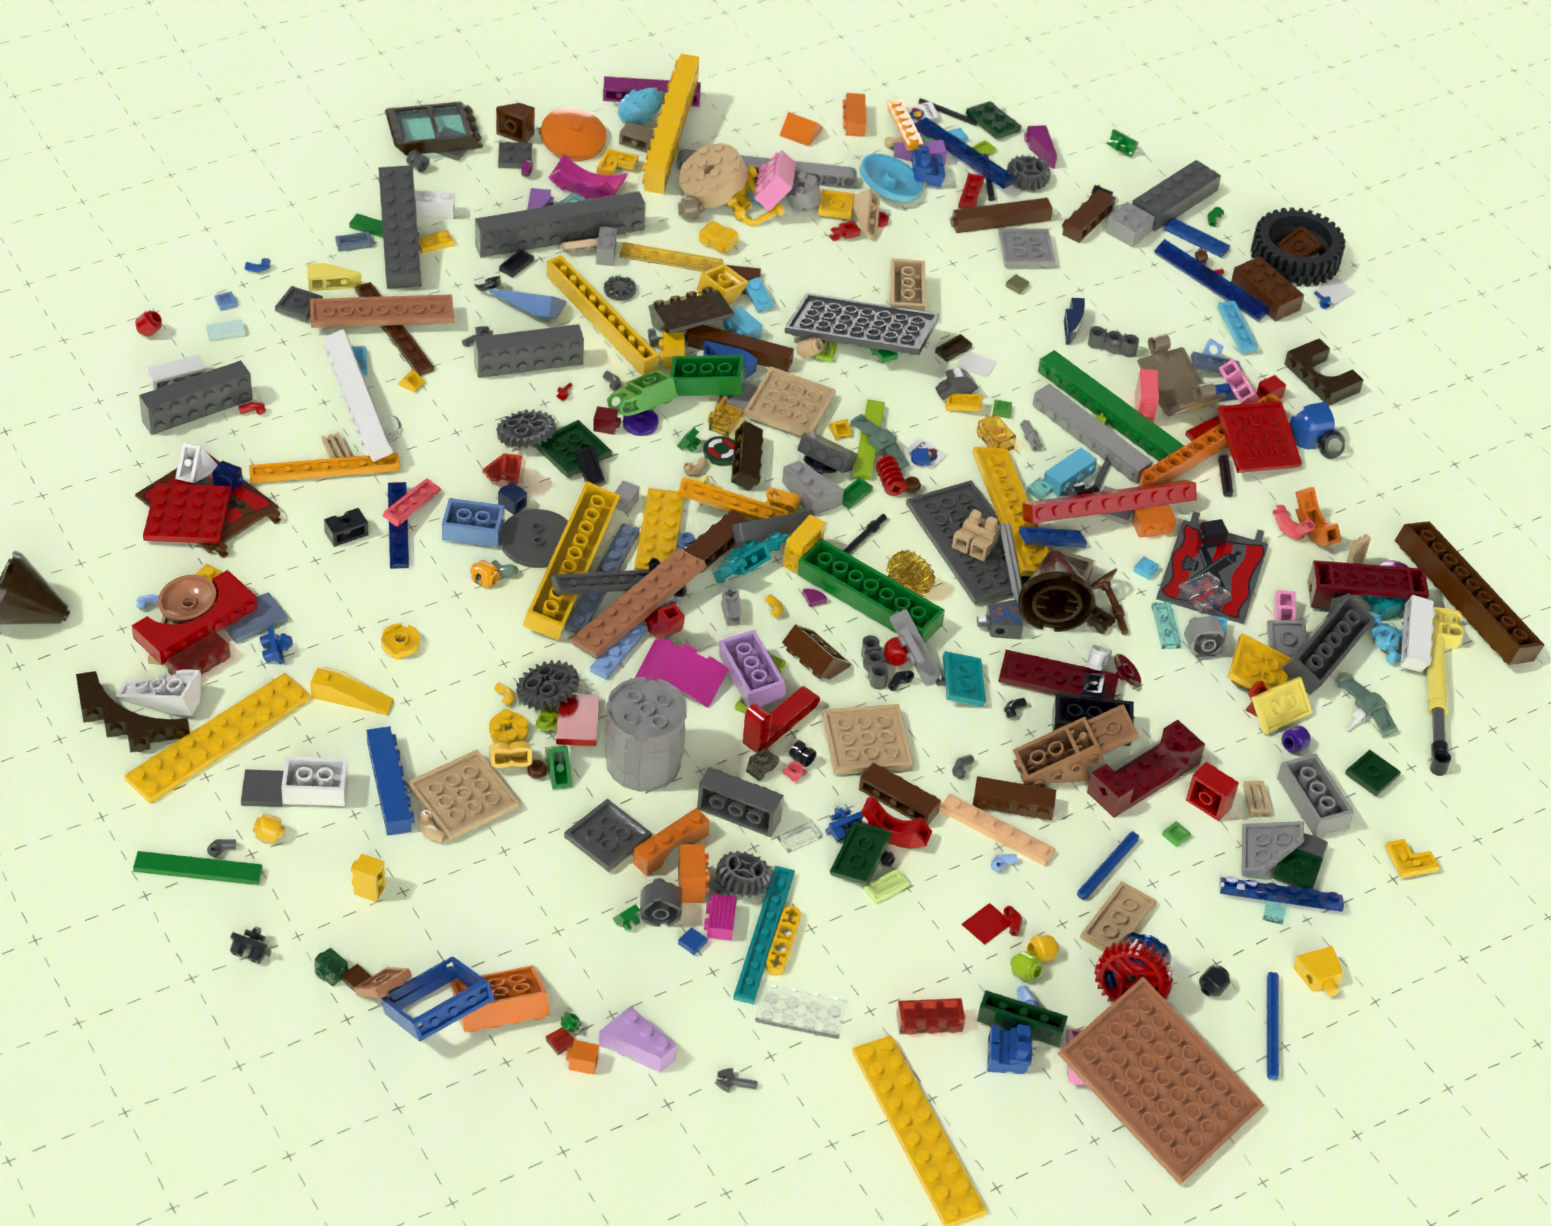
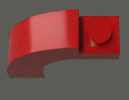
(665, 621)
(905, 833)

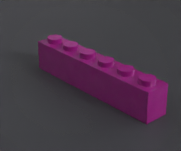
(617, 87)

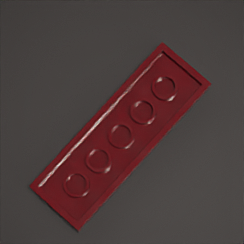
(1050, 675)

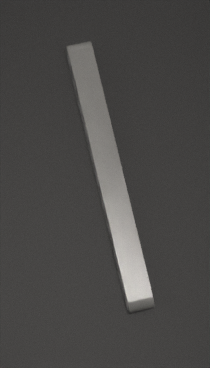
(826, 174)

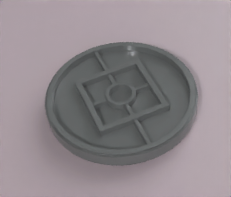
(532, 537)

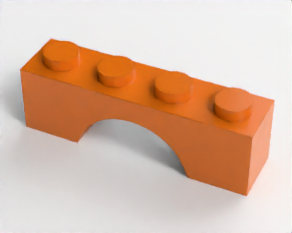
(653, 852)

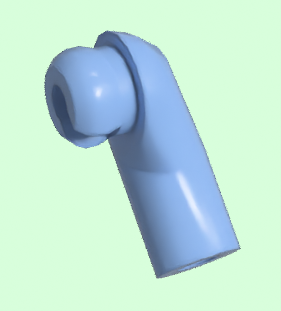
(143, 600)

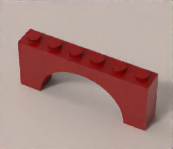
(166, 640)

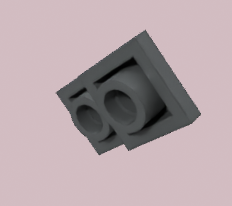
(1313, 845)

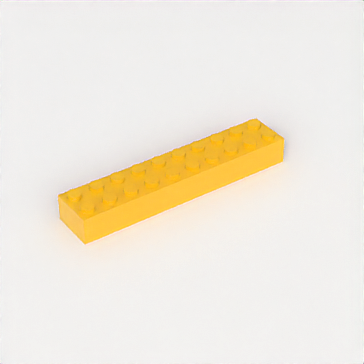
(670, 123)
(572, 555)

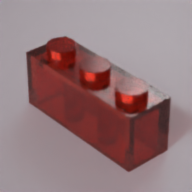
(200, 655)
(930, 1016)

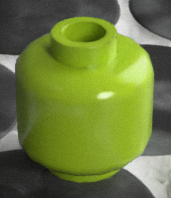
(1026, 966)

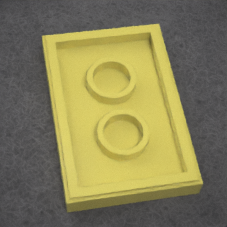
(1282, 705)

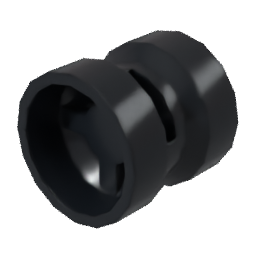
(802, 753)

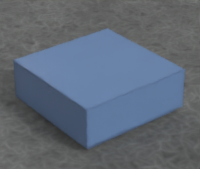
(225, 301)

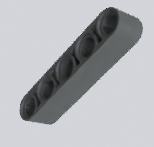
(764, 527)

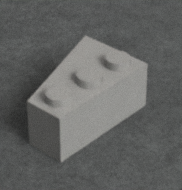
(815, 490)

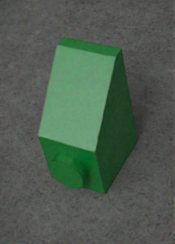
(558, 766)

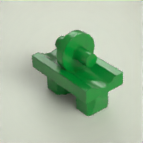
(1122, 143)

